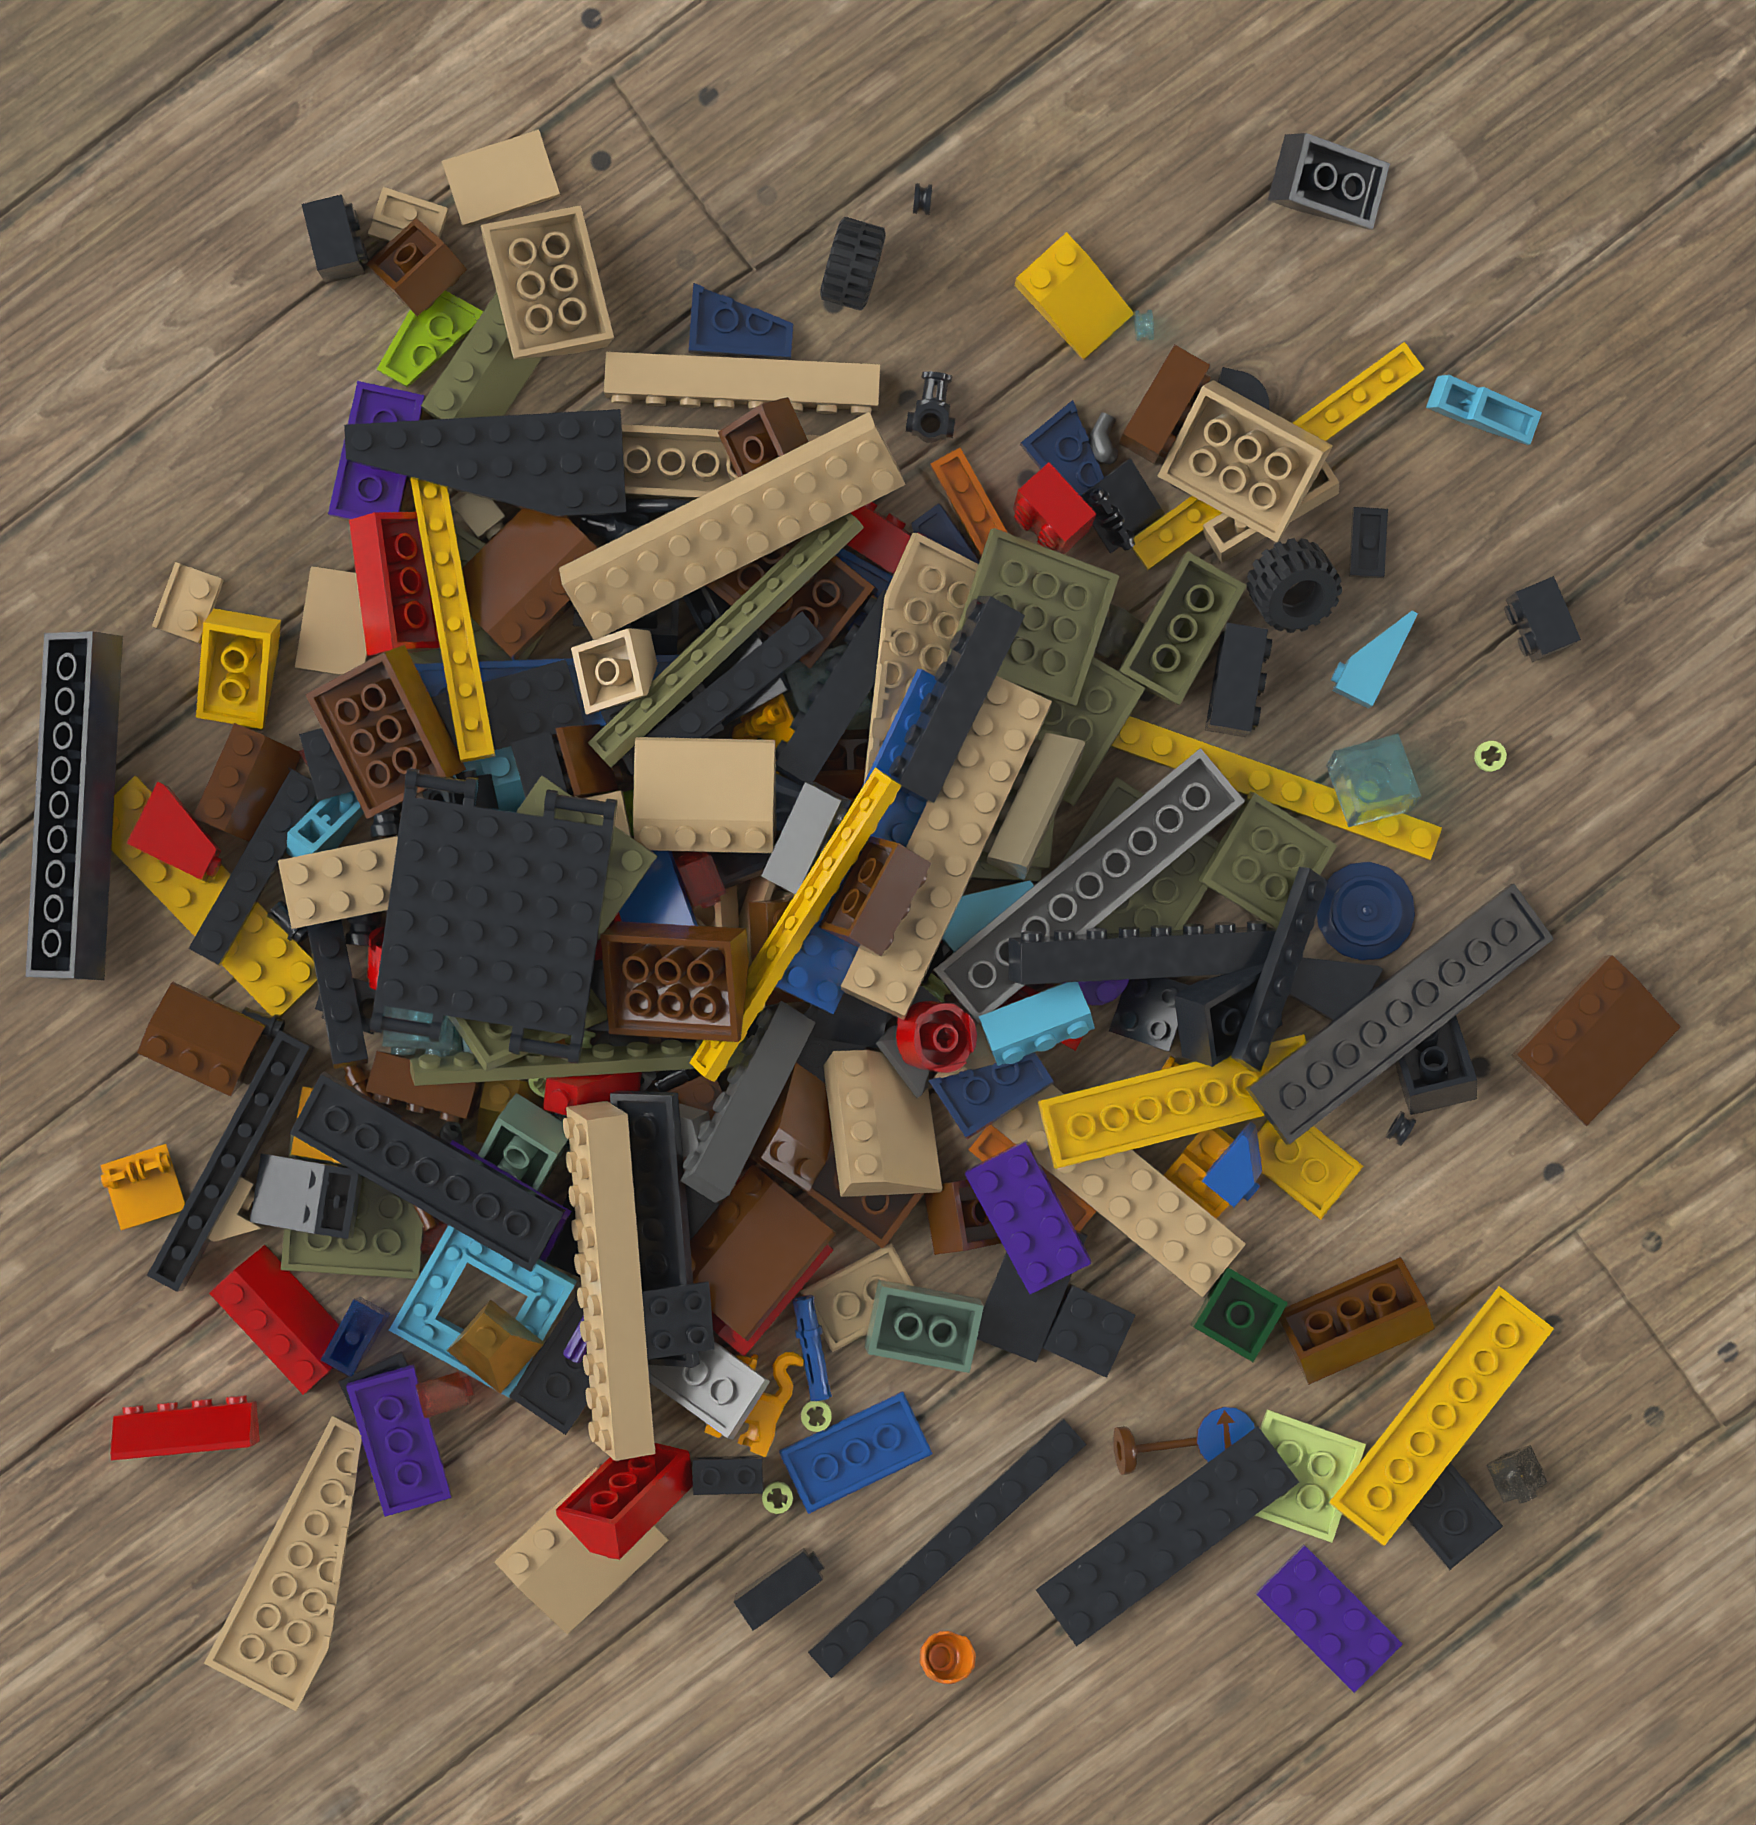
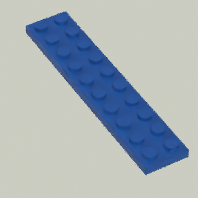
(825, 959)

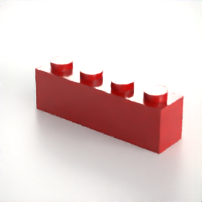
(881, 538)

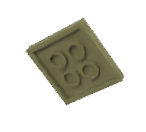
(1262, 857)

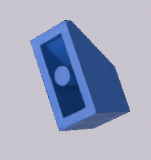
(1237, 1169)

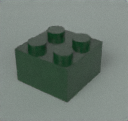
(1239, 1314)

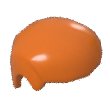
(947, 1657)

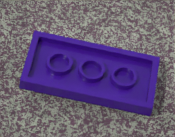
(365, 489)
(1028, 1217)
(398, 1441)
(1329, 1618)

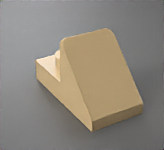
(232, 1220)

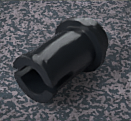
(280, 916)
(273, 1023)
(672, 1078)

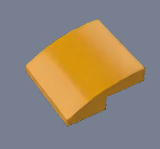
(1193, 1165)

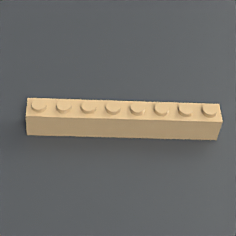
(740, 381)

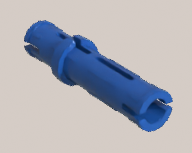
(810, 1340)

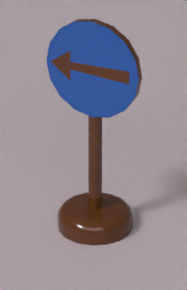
(1214, 1435)

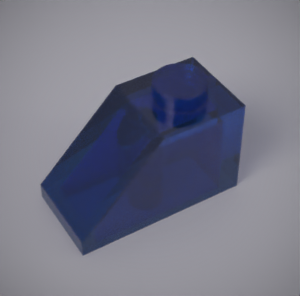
(355, 1335)

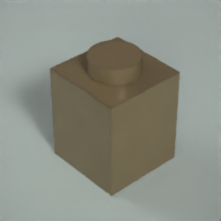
(480, 515)

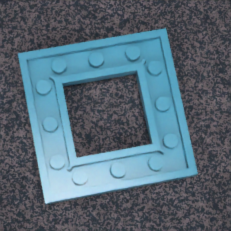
(419, 1316)

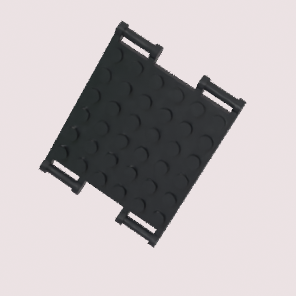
(493, 915)

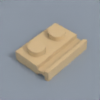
(398, 210)
(187, 602)

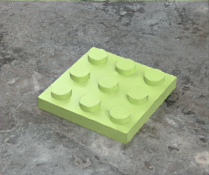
(1321, 1465)

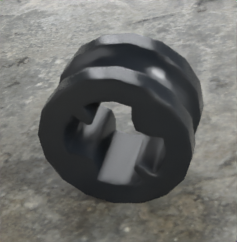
(922, 199)
(1400, 1128)

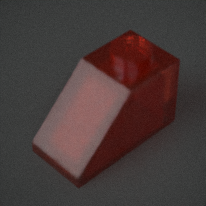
(700, 878)
(444, 1393)

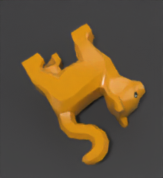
(768, 1408)

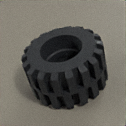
(852, 263)
(1280, 570)

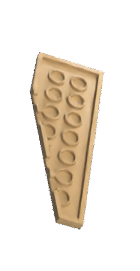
(916, 626)
(291, 1597)

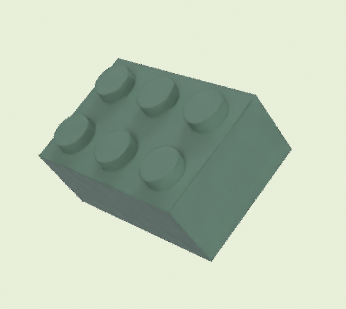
(525, 1142)
(924, 1326)

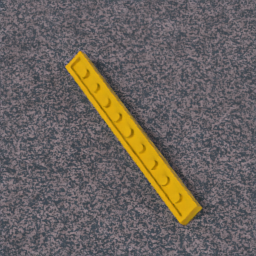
(1322, 421)
(453, 621)
(1276, 787)
(804, 912)

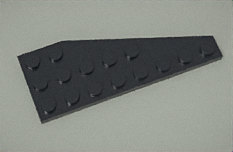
(534, 461)

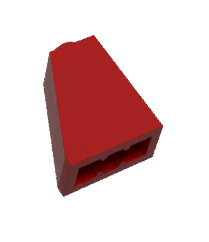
(174, 836)
(586, 1089)

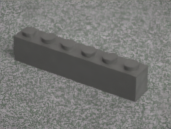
(747, 1101)

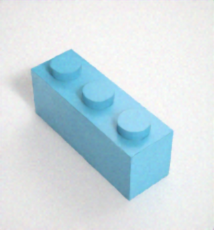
(1037, 1023)

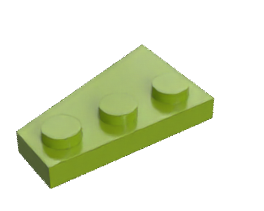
(427, 338)

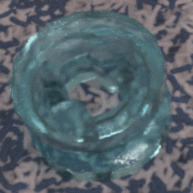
(1143, 325)

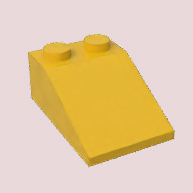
(1074, 296)
(237, 667)

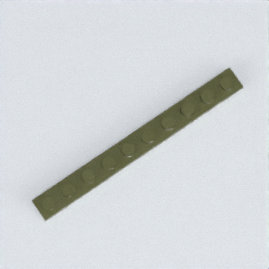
(723, 637)
(600, 1059)

